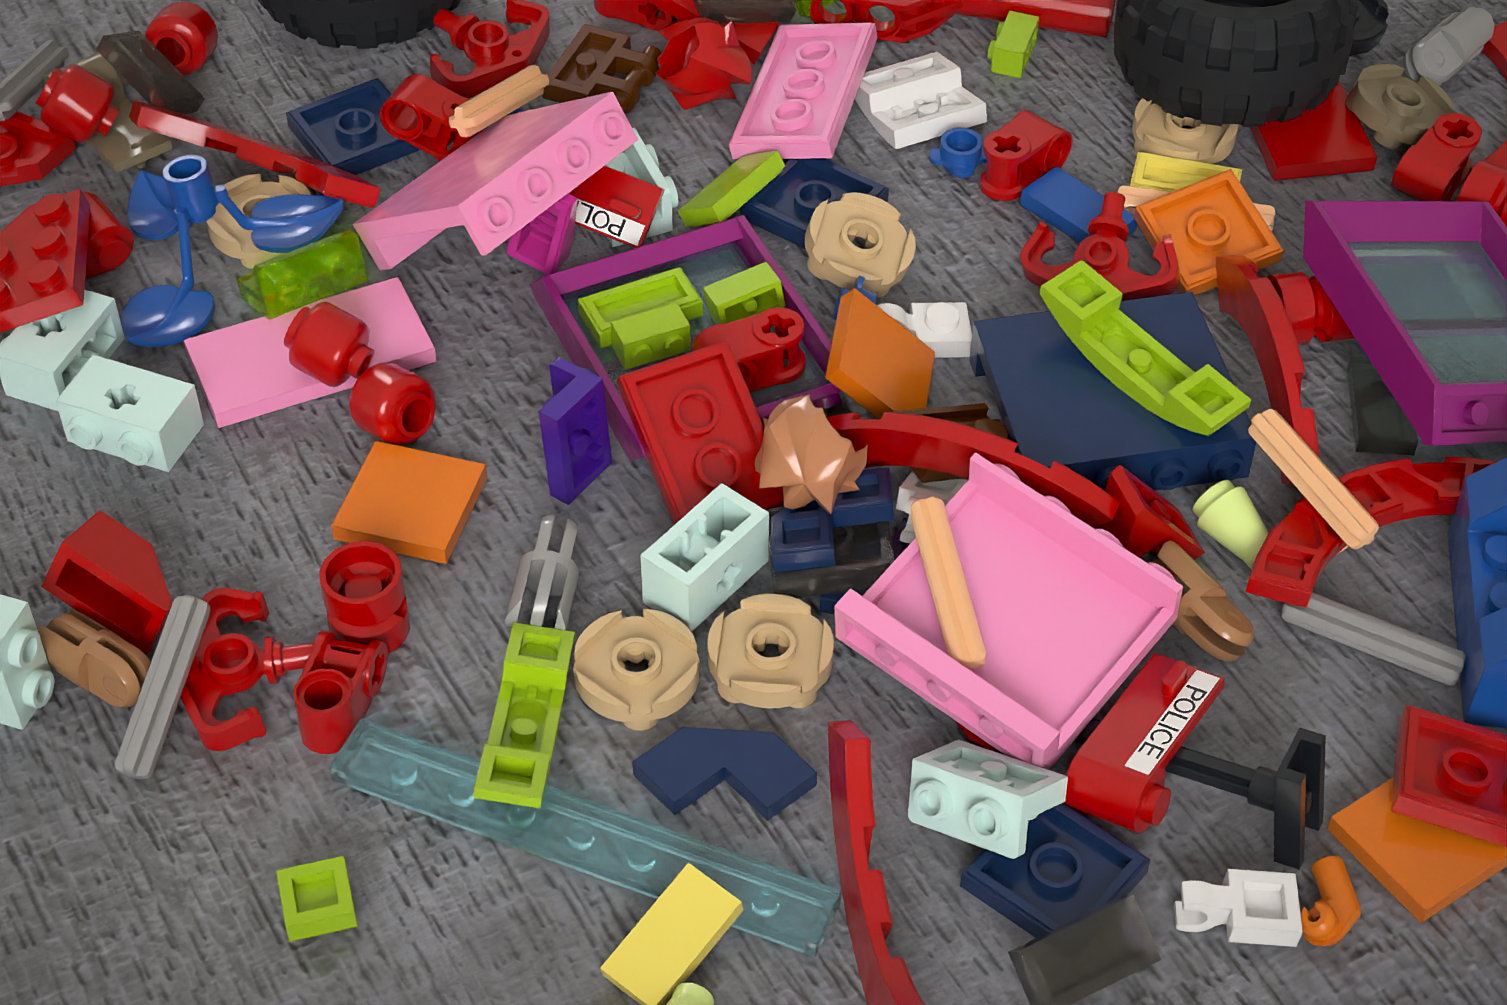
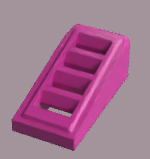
(547, 238)

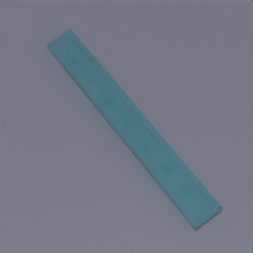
(584, 835)

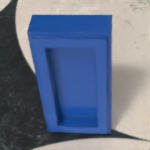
(1067, 203)

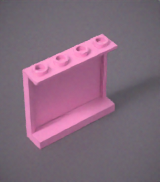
(500, 178)
(1055, 609)

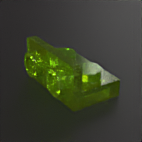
(304, 275)

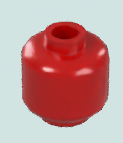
(183, 35)
(77, 103)
(328, 344)
(392, 404)

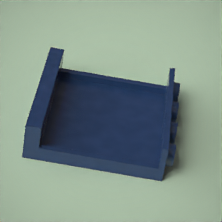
(1076, 416)

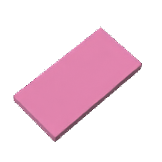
(805, 90)
(249, 368)

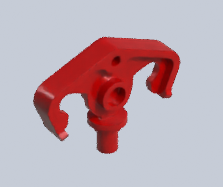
(490, 46)
(1105, 254)
(231, 666)

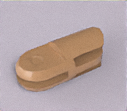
(1204, 609)
(94, 658)

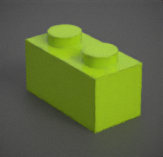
(1013, 44)
(744, 294)
(650, 335)

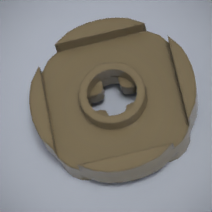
(1396, 105)

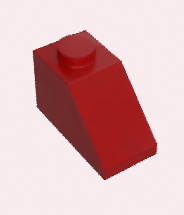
(112, 580)

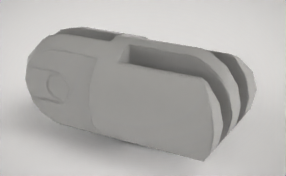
(1449, 45)
(547, 575)

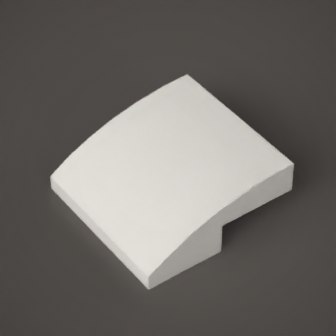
(918, 100)

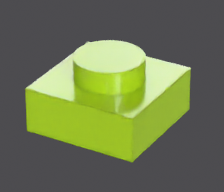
(316, 898)

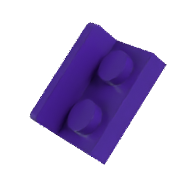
(574, 430)

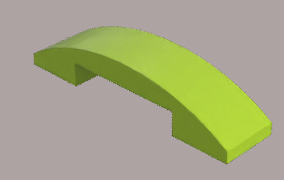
(1133, 360)
(526, 716)

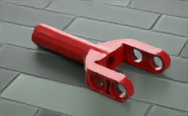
(923, 17)

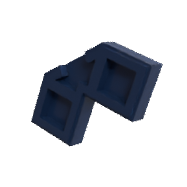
(806, 534)
(701, 758)

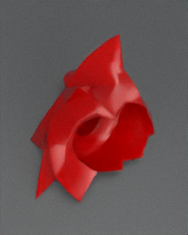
(702, 61)

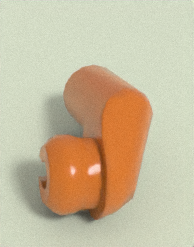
(1336, 909)

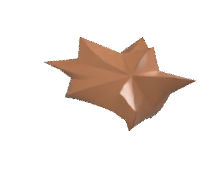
(807, 456)

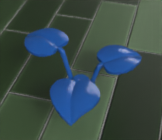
(188, 196)

